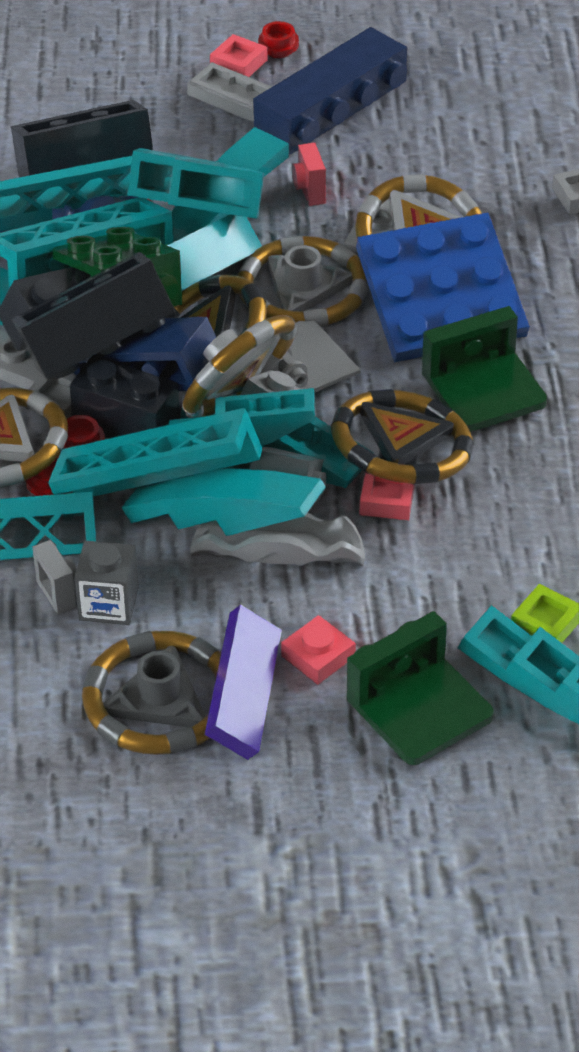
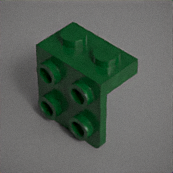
(119, 243)
(477, 369)
(414, 692)

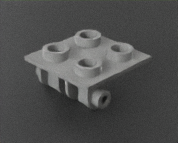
(315, 359)

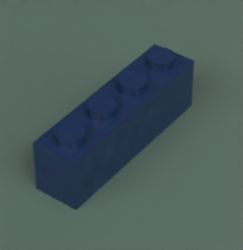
(331, 88)

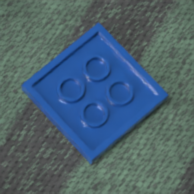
(436, 278)

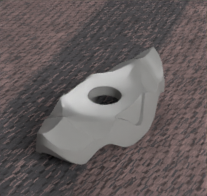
(286, 542)

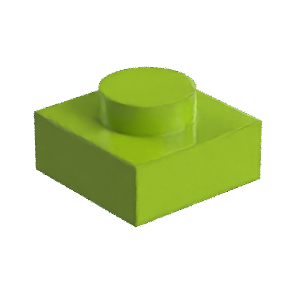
(549, 611)

